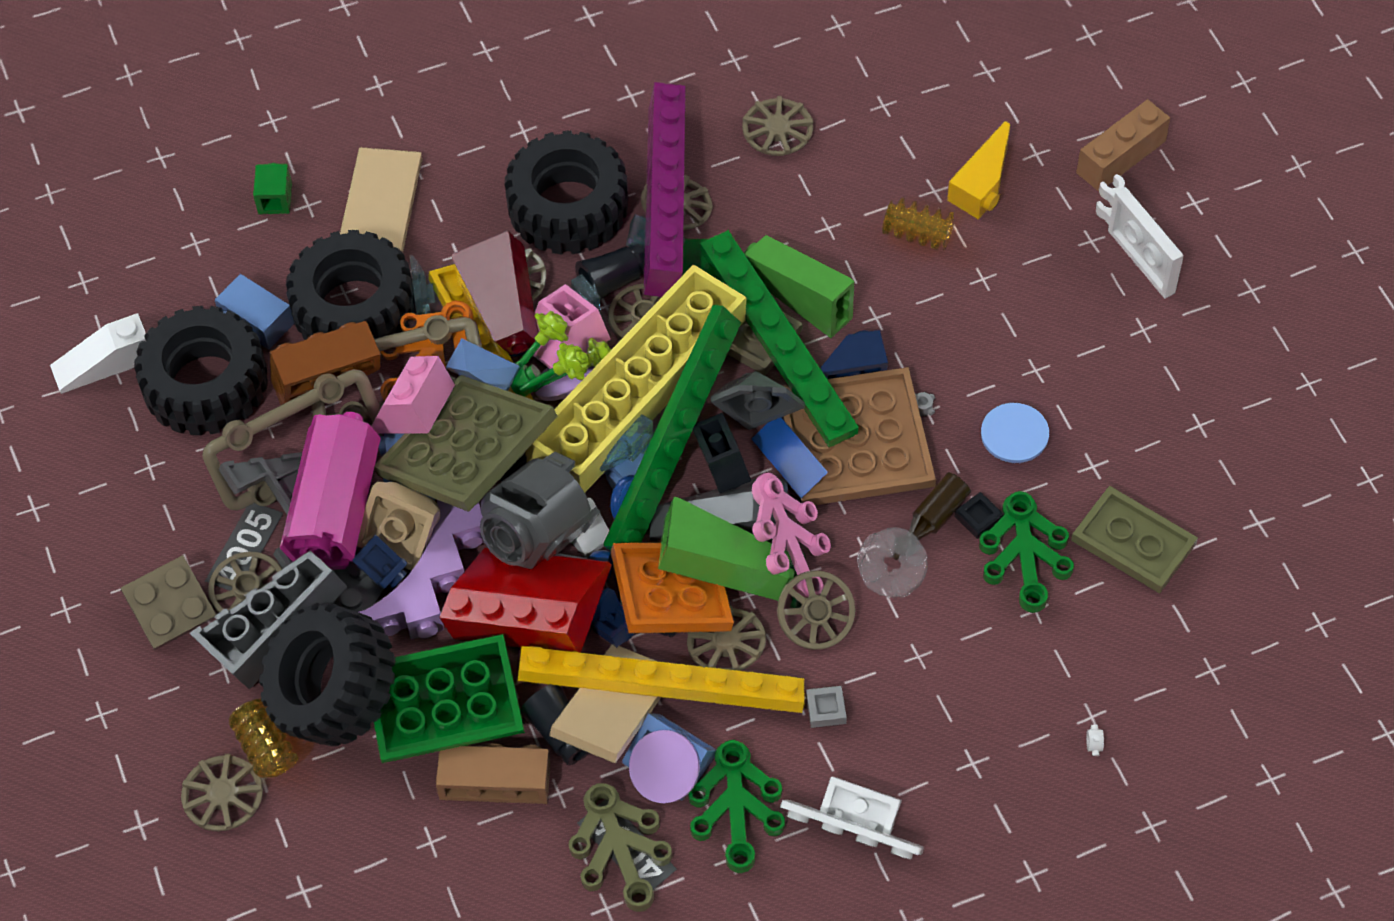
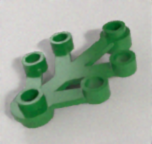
(1026, 547)
(736, 799)

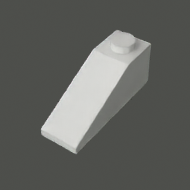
(100, 355)

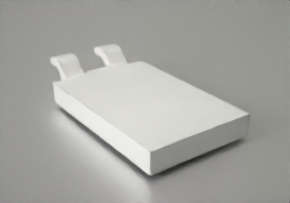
(1140, 237)

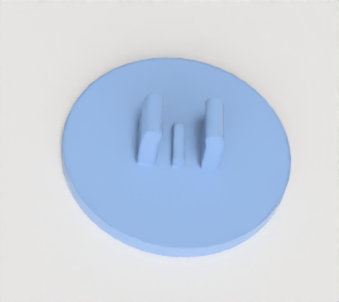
(1015, 432)

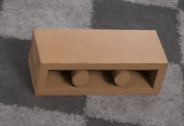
(1123, 144)
(494, 774)

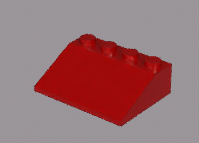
(528, 606)

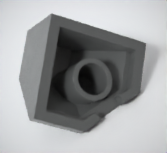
(756, 400)

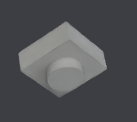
(826, 706)

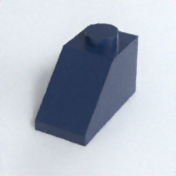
(857, 355)

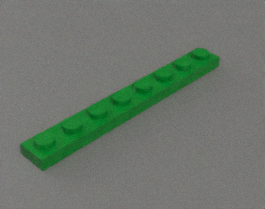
(780, 340)
(674, 428)

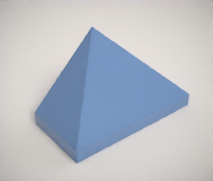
(482, 365)

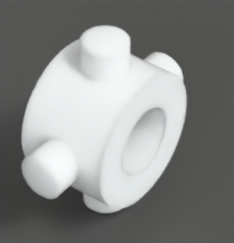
(1095, 740)

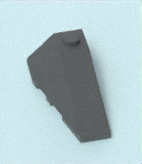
(733, 506)

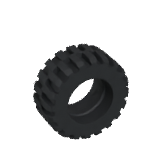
(560, 160)
(344, 260)
(191, 337)
(357, 681)

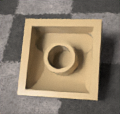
(400, 520)

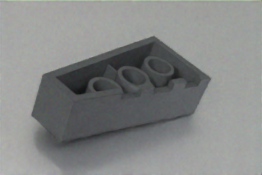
(243, 633)

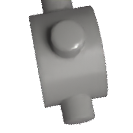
(925, 403)

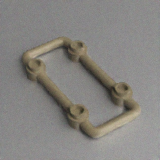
(435, 329)
(239, 434)

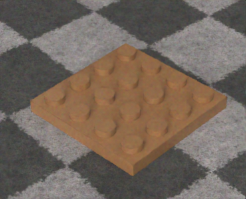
(885, 454)

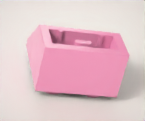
(582, 320)

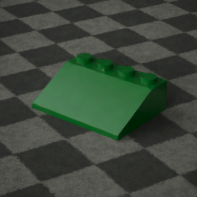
(449, 700)

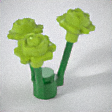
(571, 358)

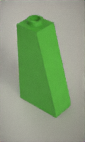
(804, 284)
(717, 552)

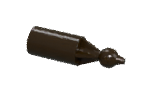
(938, 506)

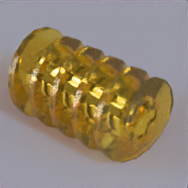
(918, 224)
(262, 740)

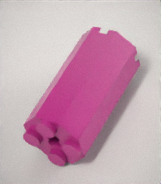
(331, 489)

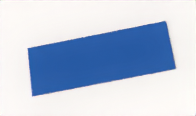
(789, 456)

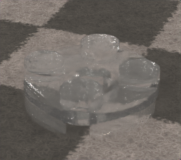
(886, 544)

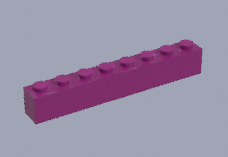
(664, 189)

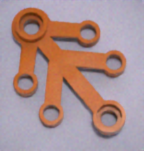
(426, 347)

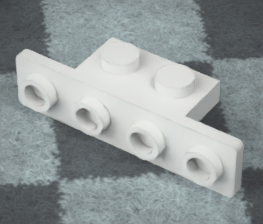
(857, 811)

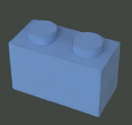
(261, 309)

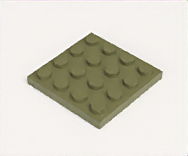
(469, 444)

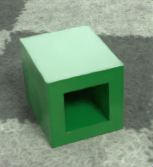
(272, 188)

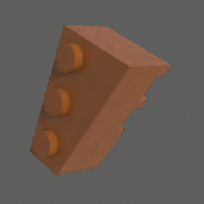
(336, 352)

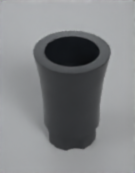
(613, 269)
(542, 711)

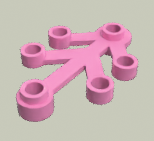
(770, 495)

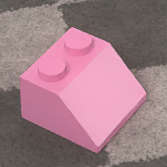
(415, 397)

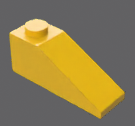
(978, 181)

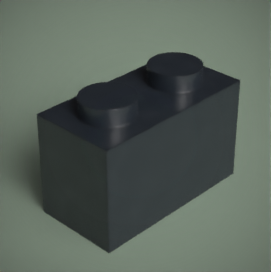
(721, 453)

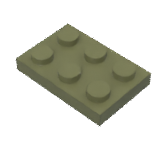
(1134, 539)

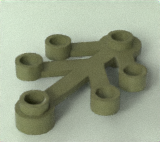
(617, 841)

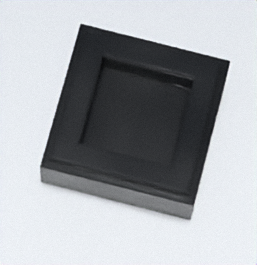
(978, 515)

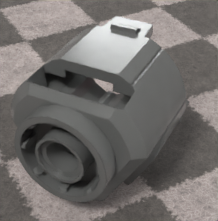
(535, 512)

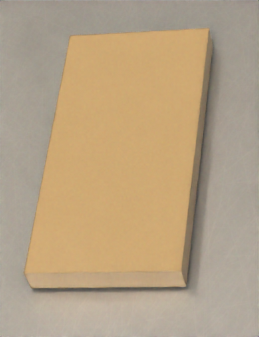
(382, 193)
(603, 719)

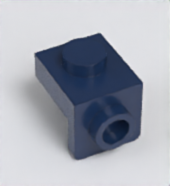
(380, 563)
(610, 619)

